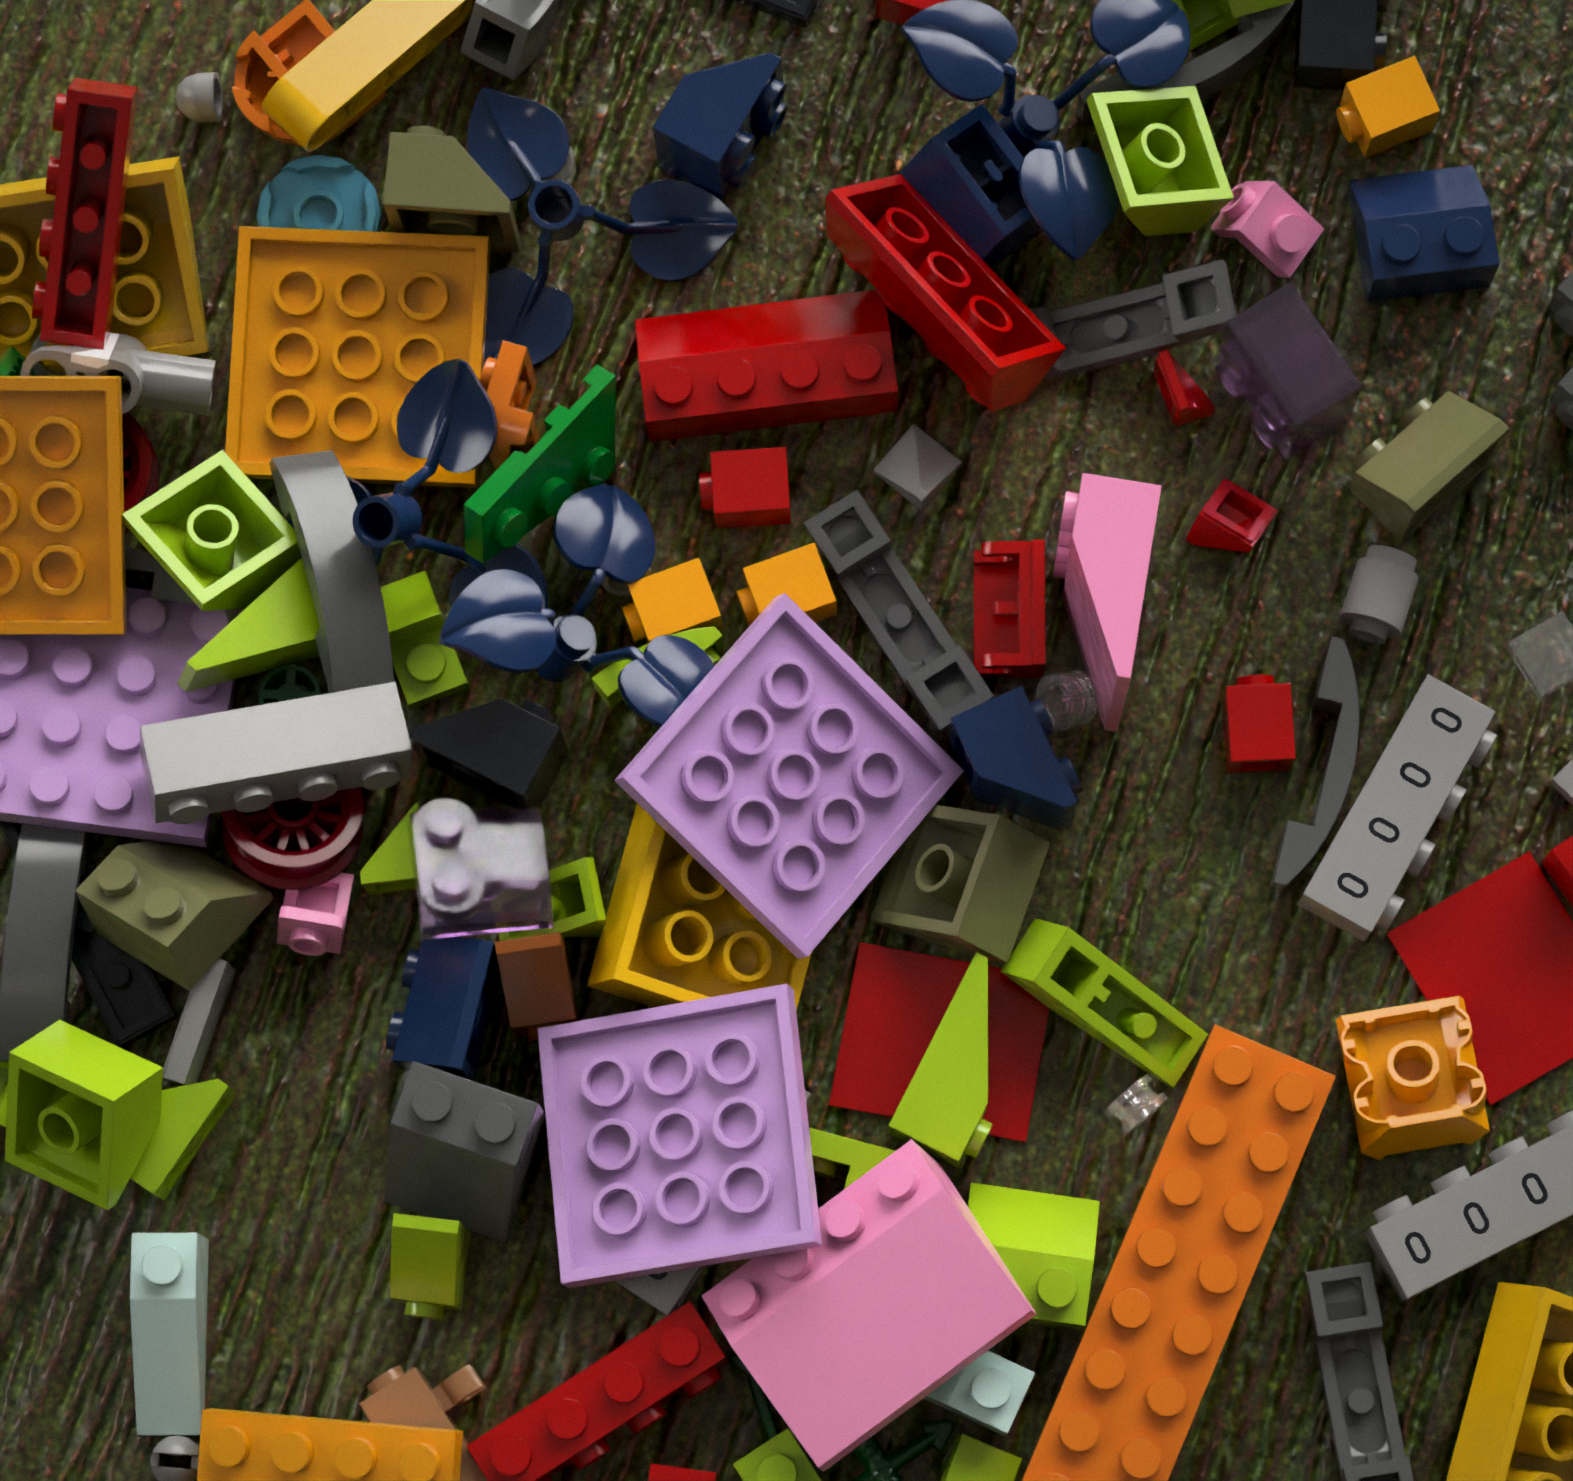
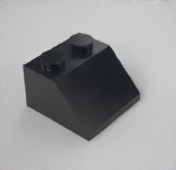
(496, 750)

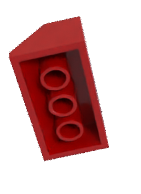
(941, 289)
(766, 365)

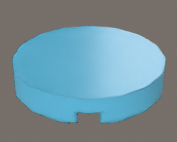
(320, 179)

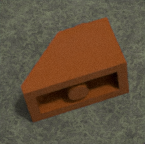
(536, 983)

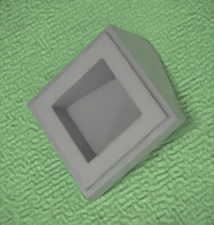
(917, 467)

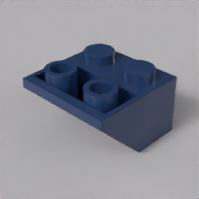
(718, 122)
(974, 185)
(1011, 760)

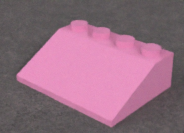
(1105, 569)
(874, 1313)

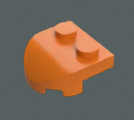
(270, 56)
(510, 387)

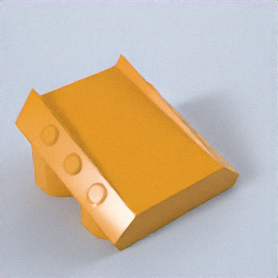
(1413, 1077)

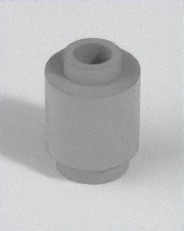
(1380, 594)

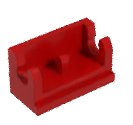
(1009, 609)

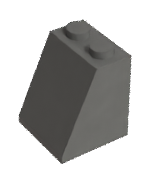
(462, 1151)

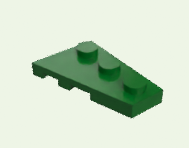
(532, 486)

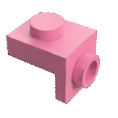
(1268, 225)
(316, 917)

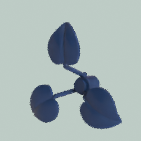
(966, 56)
(518, 146)
(454, 426)
(505, 626)

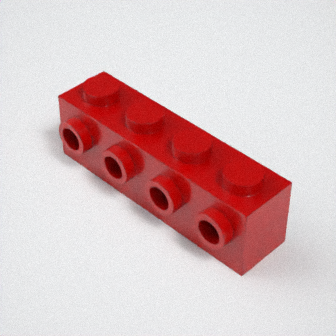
(87, 214)
(603, 1400)

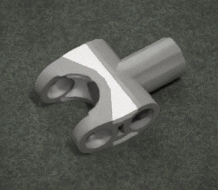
(148, 376)

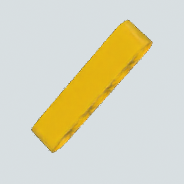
(359, 65)

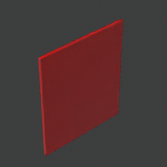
(1511, 959)
(893, 1015)

